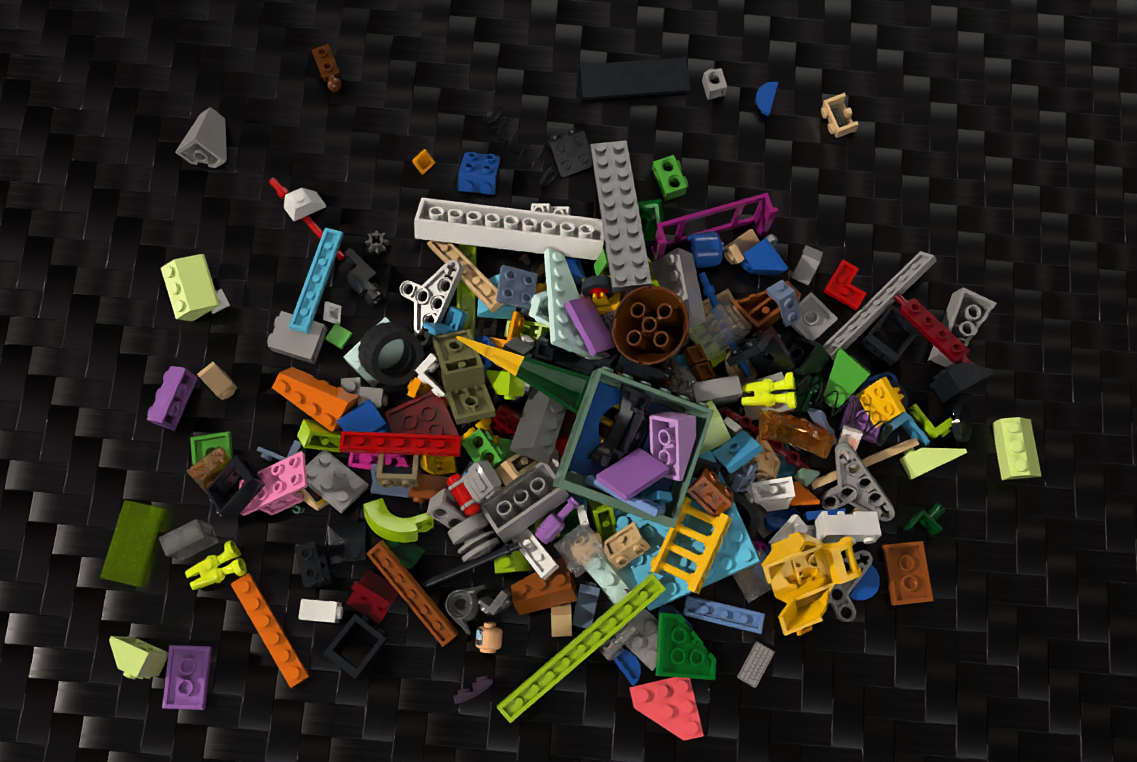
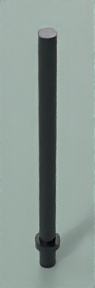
(506, 550)

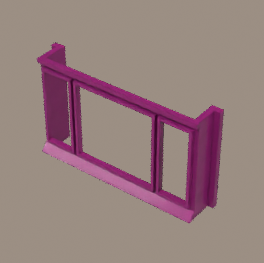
(762, 220)

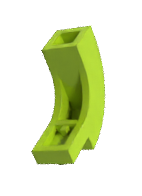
(393, 527)

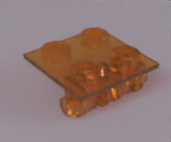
(209, 467)

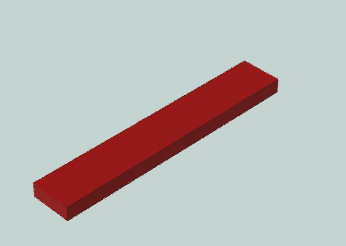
(400, 443)

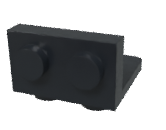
(571, 152)

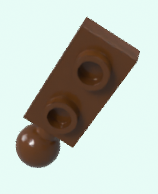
(327, 67)

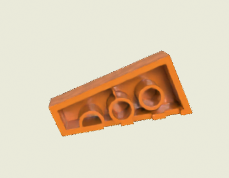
(315, 397)

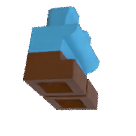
(694, 360)

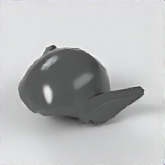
(463, 605)

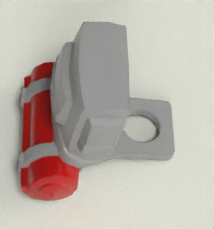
(474, 487)

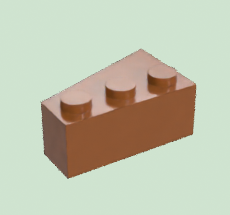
(761, 309)
(538, 594)

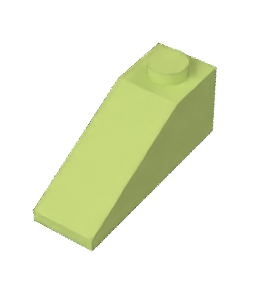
(926, 459)

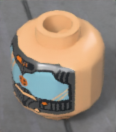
(489, 637)

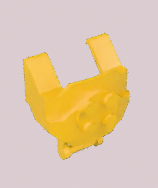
(803, 575)

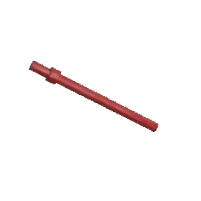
(281, 192)

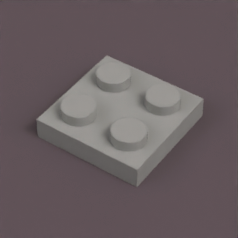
(814, 318)

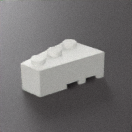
(859, 526)

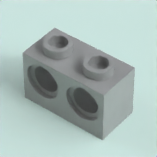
(446, 509)

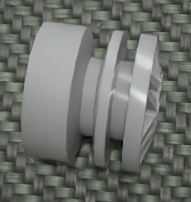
(473, 536)

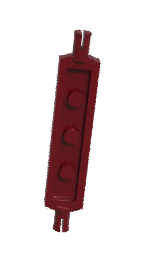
(933, 330)

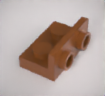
(711, 493)

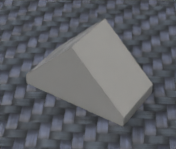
(807, 265)

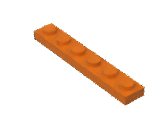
(270, 630)

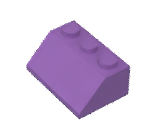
(172, 397)

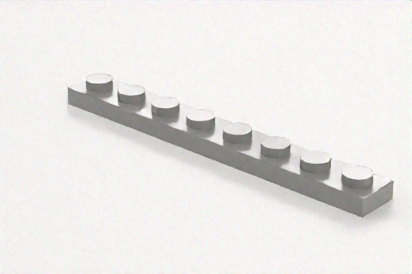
(879, 303)

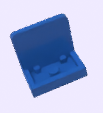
(478, 173)

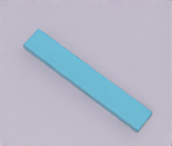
(316, 281)

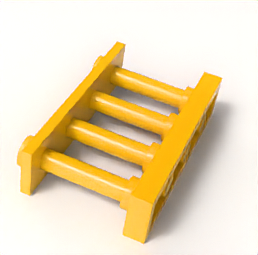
(703, 561)

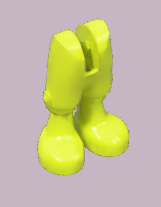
(763, 389)
(209, 568)

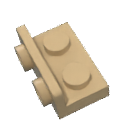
(767, 461)
(626, 545)

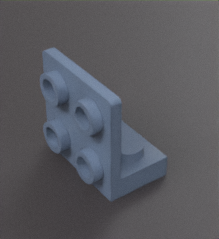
(516, 288)

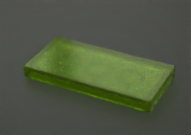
(132, 543)

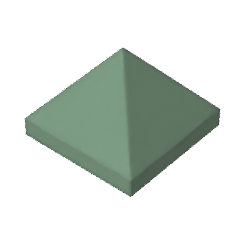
(805, 476)

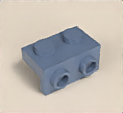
(395, 490)

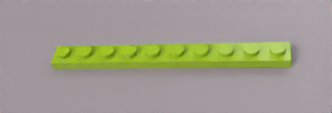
(581, 647)

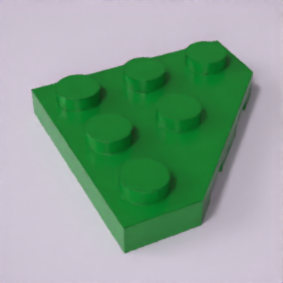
(681, 650)

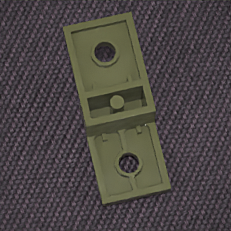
(463, 378)

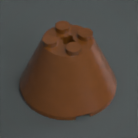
(650, 325)

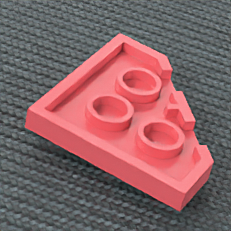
(669, 704)

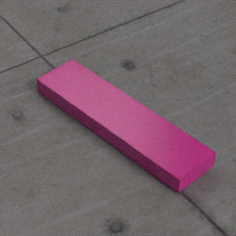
(365, 461)

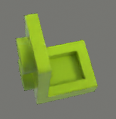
(931, 431)

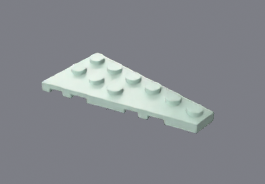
(559, 291)

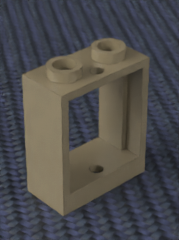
(404, 480)

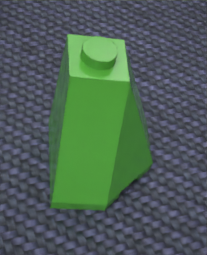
(845, 378)

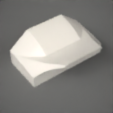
(783, 494)

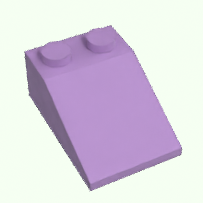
(672, 440)

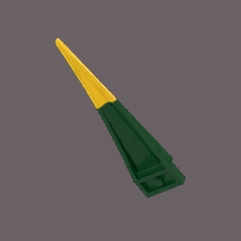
(555, 382)

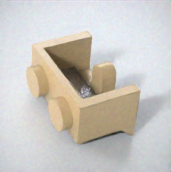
(838, 116)

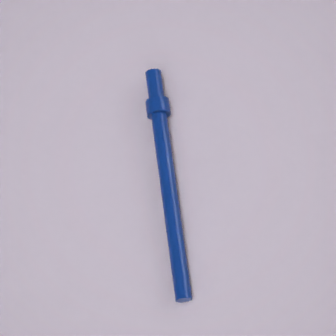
(709, 291)

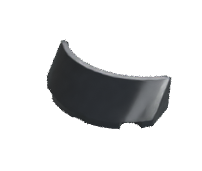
(561, 358)
(627, 429)

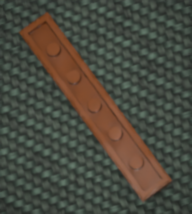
(412, 593)

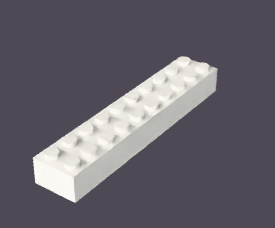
(508, 228)

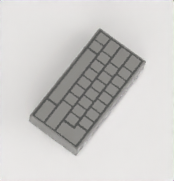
(755, 664)

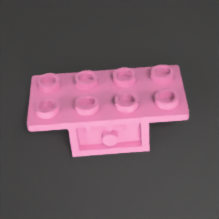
(281, 486)

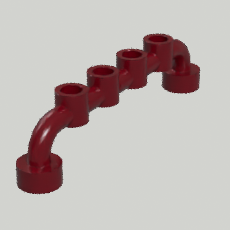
(791, 458)

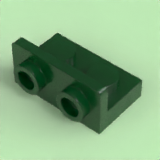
(804, 402)
(407, 553)

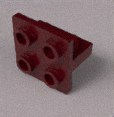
(505, 422)
(372, 596)

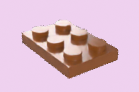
(907, 573)

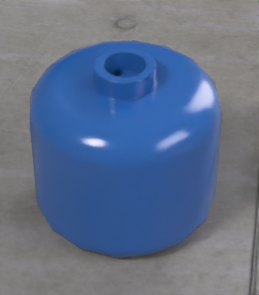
(706, 249)

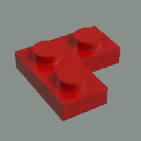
(840, 287)

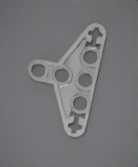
(435, 291)
(850, 479)
(847, 587)

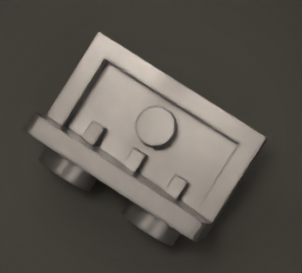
(495, 606)

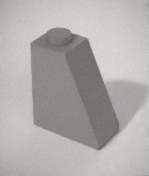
(205, 140)

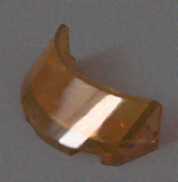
(795, 431)

